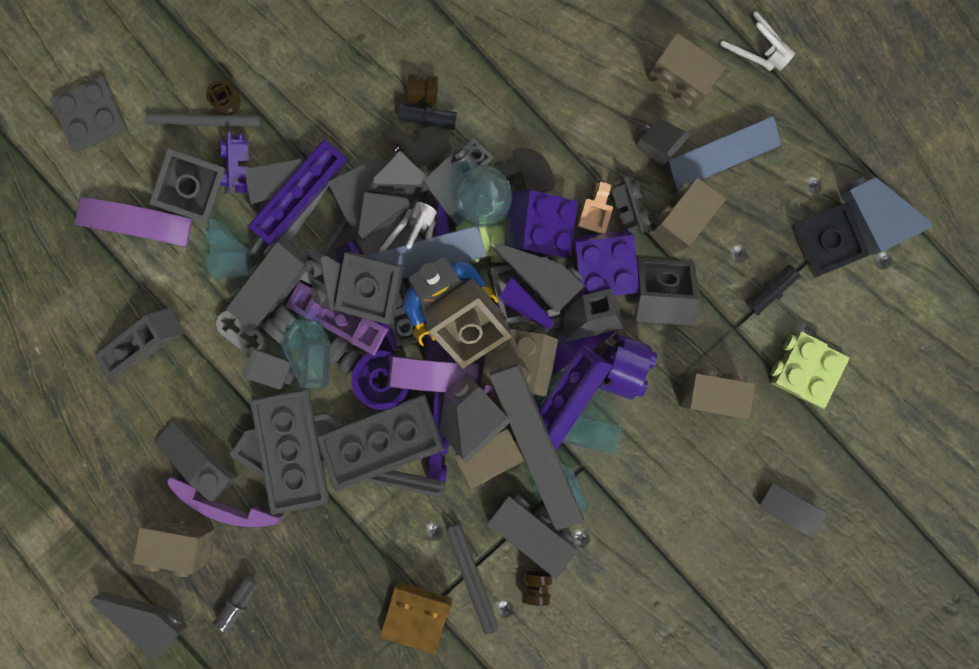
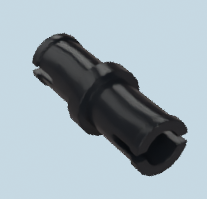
(427, 116)
(773, 289)

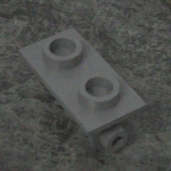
(630, 196)

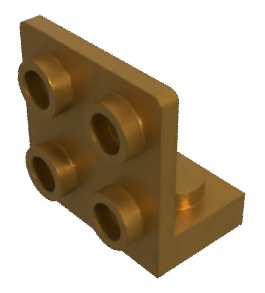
(416, 617)

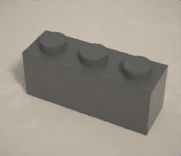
(268, 284)
(533, 534)

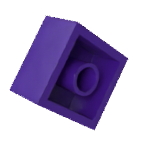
(541, 224)
(606, 262)

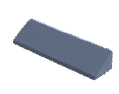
(724, 152)
(456, 246)

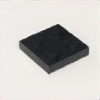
(830, 240)

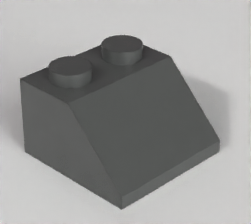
(187, 186)
(666, 292)

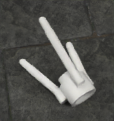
(778, 53)
(420, 219)

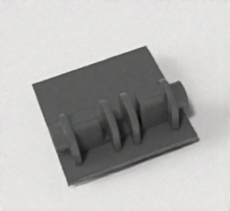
(444, 177)

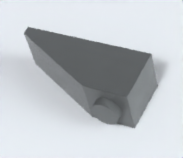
(547, 278)
(139, 342)
(195, 462)
(145, 624)

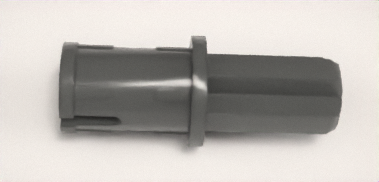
(235, 604)

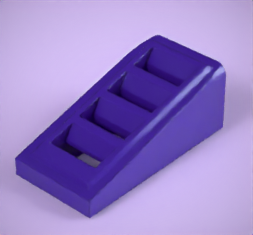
(522, 302)

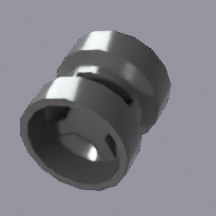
(280, 324)
(338, 350)

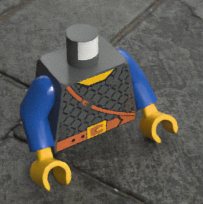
(434, 283)

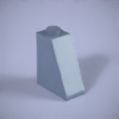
(882, 215)

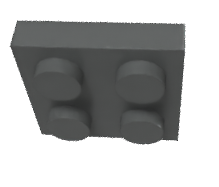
(89, 114)
(369, 288)

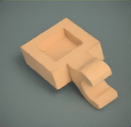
(595, 213)

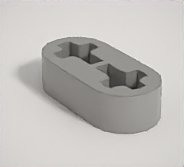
(237, 337)

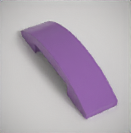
(133, 221)
(357, 330)
(432, 375)
(258, 516)

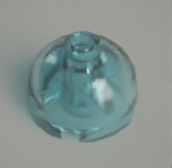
(482, 196)

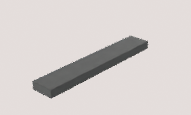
(536, 446)

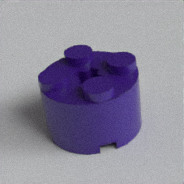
(629, 367)
(365, 385)

